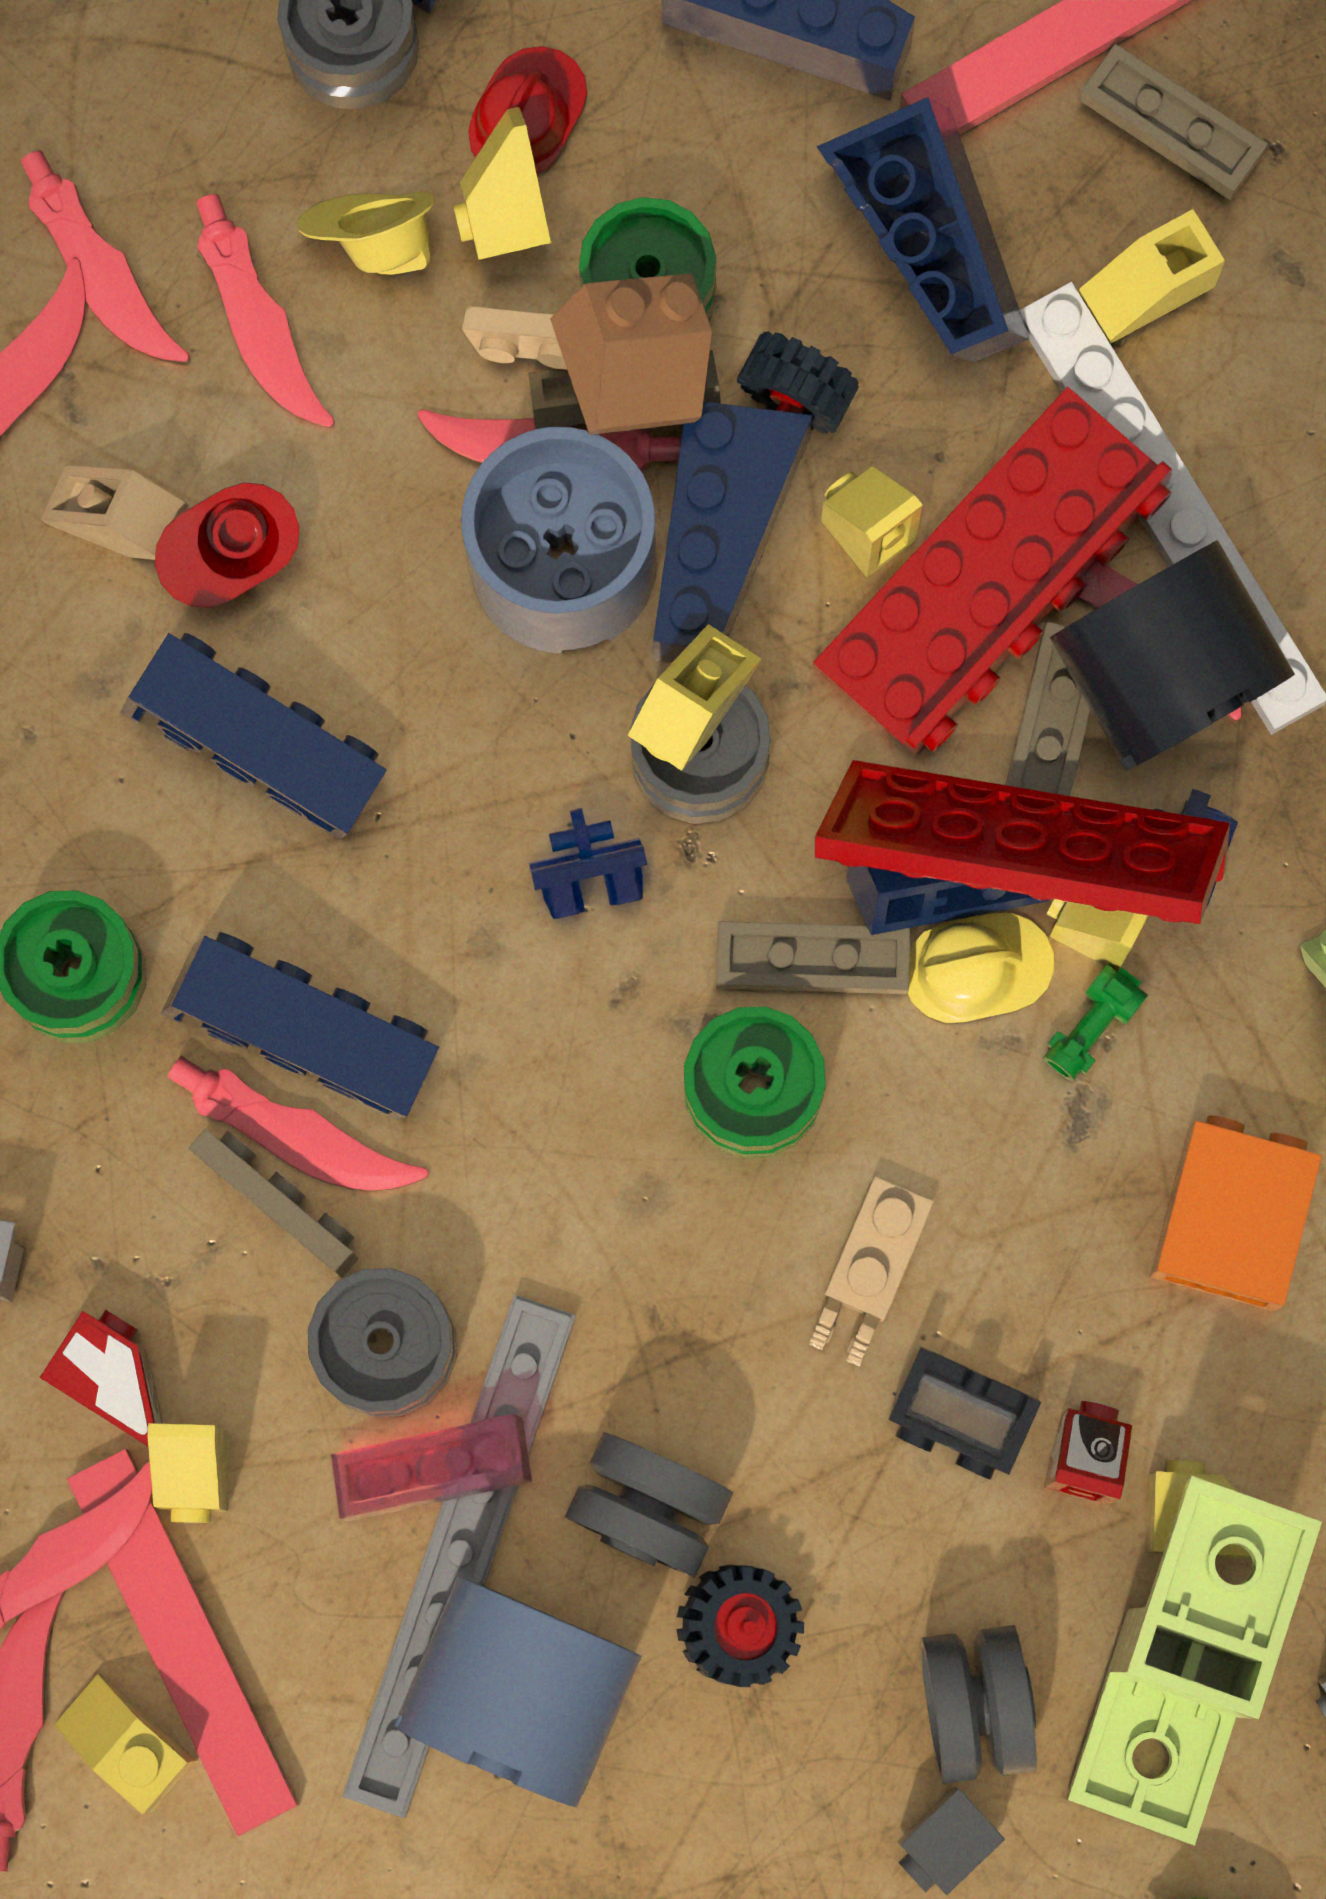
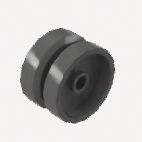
(349, 49)
(716, 779)
(406, 1374)
(646, 1510)
(987, 1702)

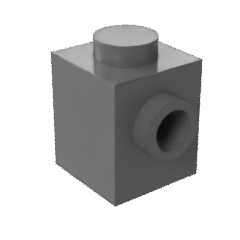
(948, 1843)

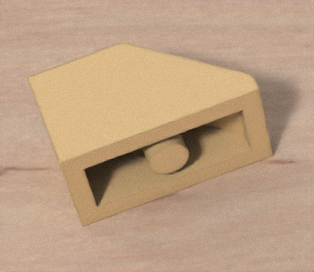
(112, 509)

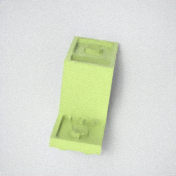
(1193, 1659)

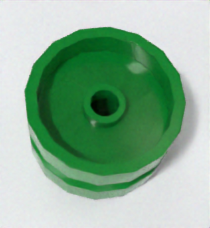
(649, 240)
(49, 935)
(763, 1045)

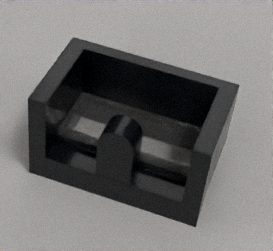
(964, 1412)

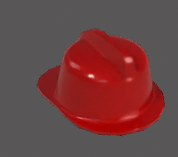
(548, 92)
(226, 544)

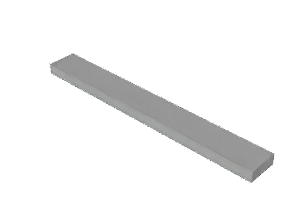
(460, 1545)

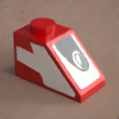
(106, 1373)
(1090, 1454)

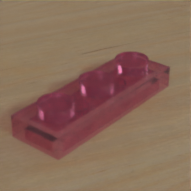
(431, 1468)

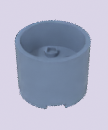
(550, 492)
(517, 1692)

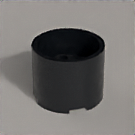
(1172, 655)

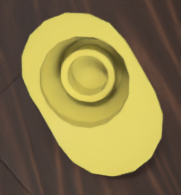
(375, 230)
(979, 967)

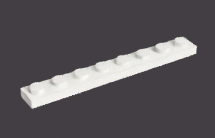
(1084, 361)

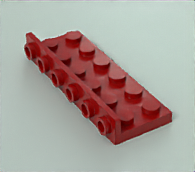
(994, 573)
(1024, 841)

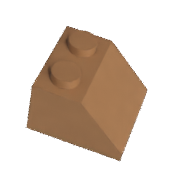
(636, 352)

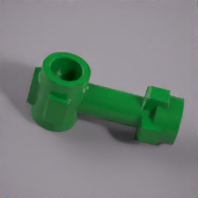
(1114, 996)

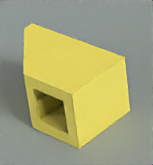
(1153, 276)

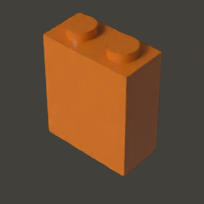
(1236, 1213)

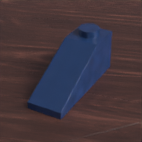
(902, 902)

